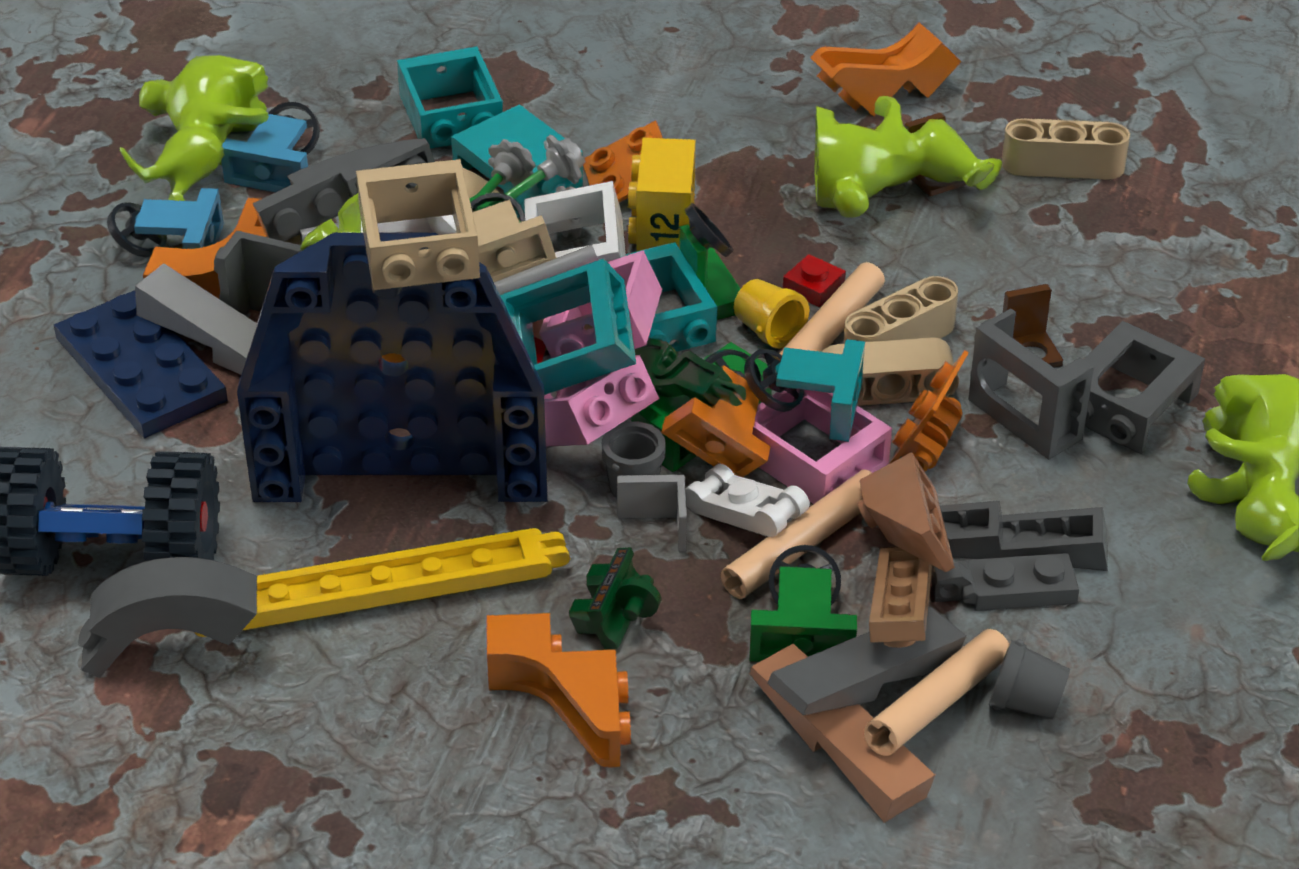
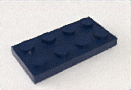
(140, 365)

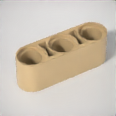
(1065, 148)
(913, 312)
(900, 369)

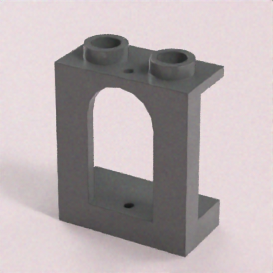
(1150, 359)
(1063, 390)

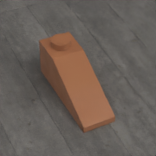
(907, 511)

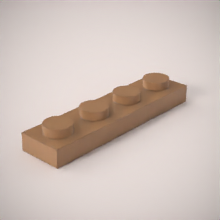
(900, 599)

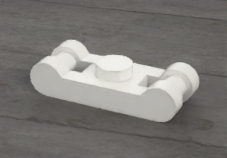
(745, 501)

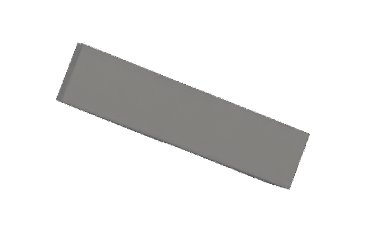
(191, 311)

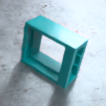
(462, 73)
(687, 325)
(613, 332)

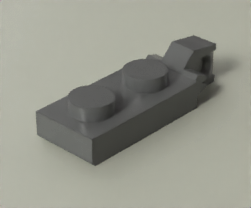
(1009, 582)

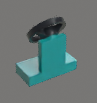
(812, 371)

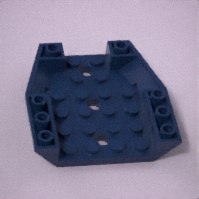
(325, 398)

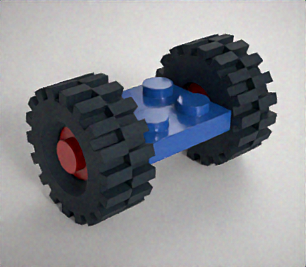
(35, 519)

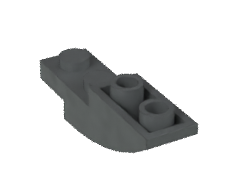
(324, 187)

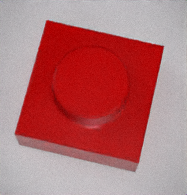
(814, 279)

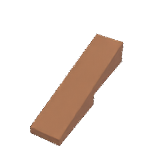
(885, 782)

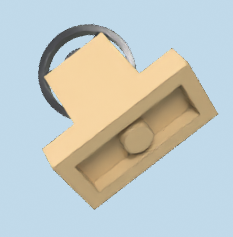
(505, 243)

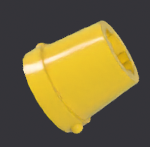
(771, 311)

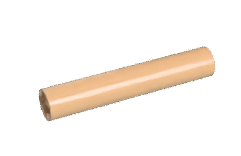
(831, 317)
(810, 528)
(936, 692)

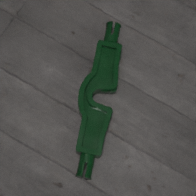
(687, 375)

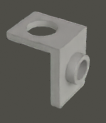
(654, 498)

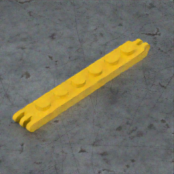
(406, 576)

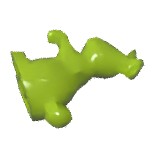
(205, 106)
(861, 161)
(1261, 428)

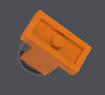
(721, 431)

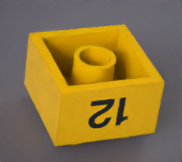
(661, 191)

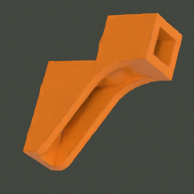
(866, 74)
(575, 683)

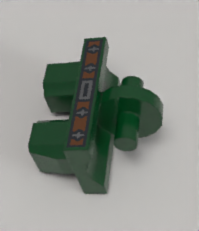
(618, 599)

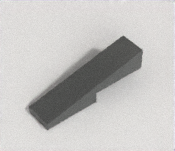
(984, 533)
(857, 669)

